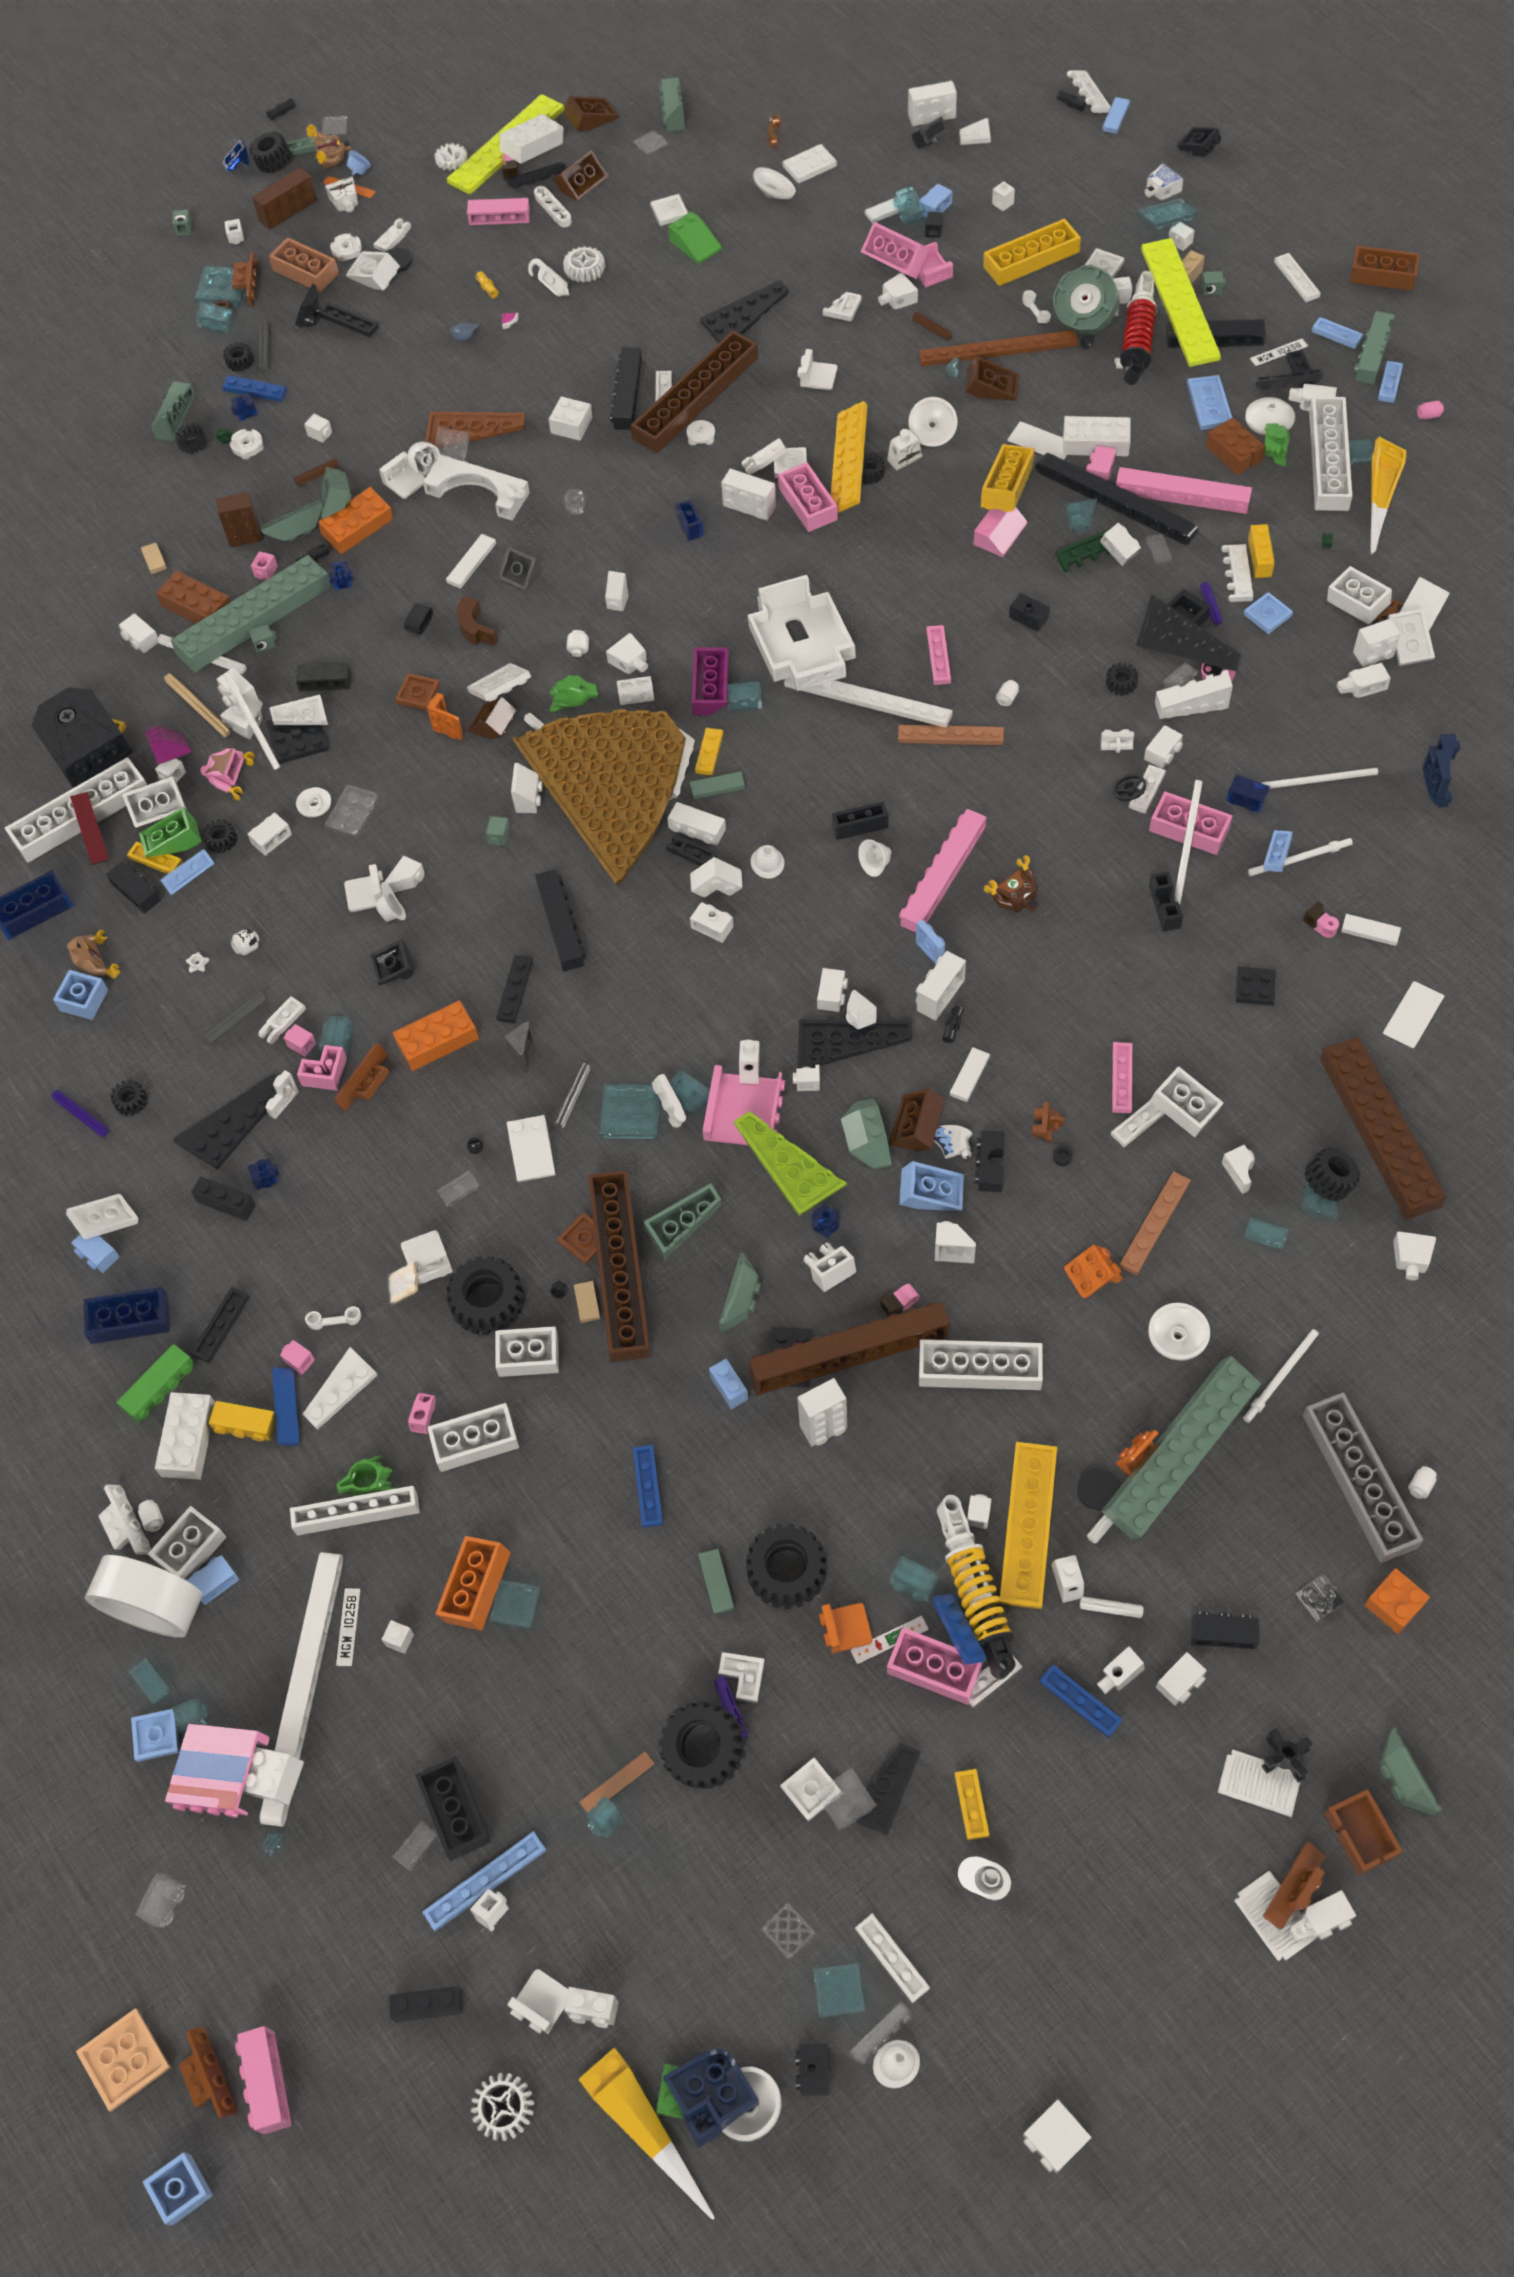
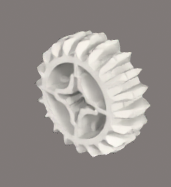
(584, 264)
(496, 2116)

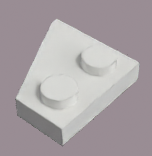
(975, 133)
(844, 307)

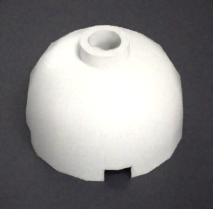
(422, 457)

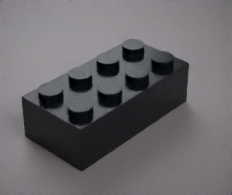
(453, 1808)

